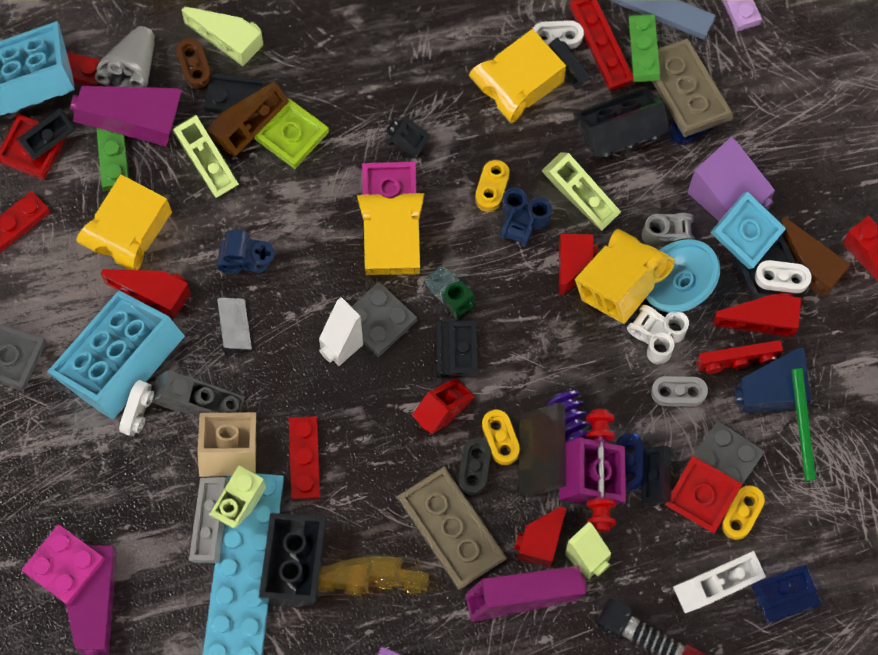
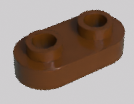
(195, 64)

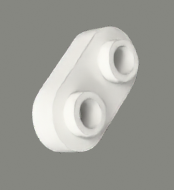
(561, 30)
(782, 274)
(139, 398)

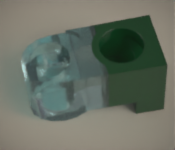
(451, 292)

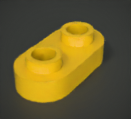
(492, 184)
(500, 438)
(742, 513)

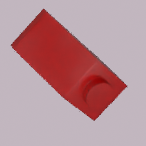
(863, 244)
(574, 255)
(442, 405)
(540, 539)

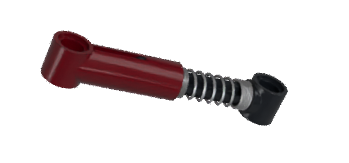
(618, 621)

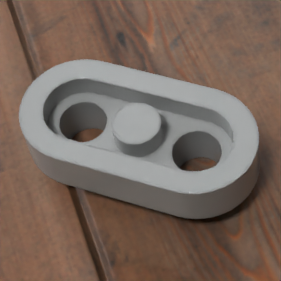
(678, 389)

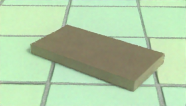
(689, 89)
(452, 528)

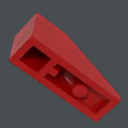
(154, 288)
(767, 315)

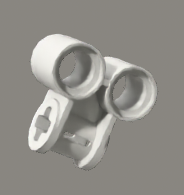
(657, 332)

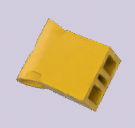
(520, 75)
(126, 223)
(391, 233)
(622, 275)

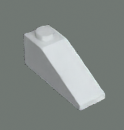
(341, 333)
(719, 582)

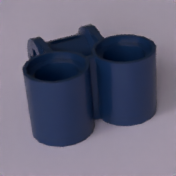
(521, 219)
(242, 253)

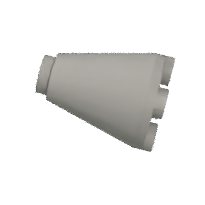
(128, 61)

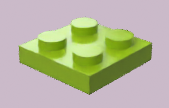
(292, 134)

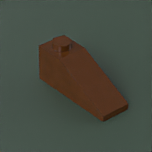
(244, 120)
(823, 264)

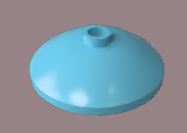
(694, 265)

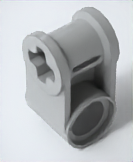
(672, 228)

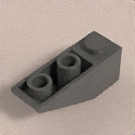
(194, 396)

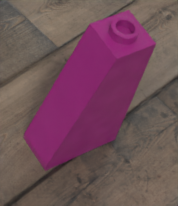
(128, 111)
(524, 592)
(92, 608)

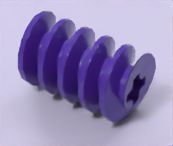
(573, 425)

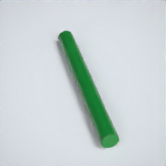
(803, 424)

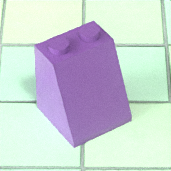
(725, 178)

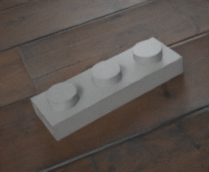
(207, 531)

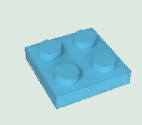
(748, 230)

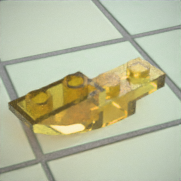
(358, 573)

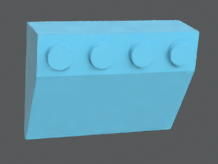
(33, 68)
(116, 351)

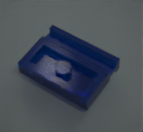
(786, 594)

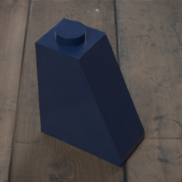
(772, 385)

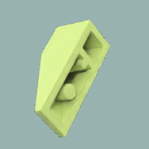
(227, 32)
(205, 156)
(581, 190)

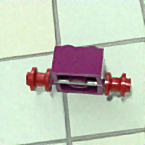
(595, 471)

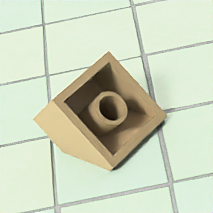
(226, 443)

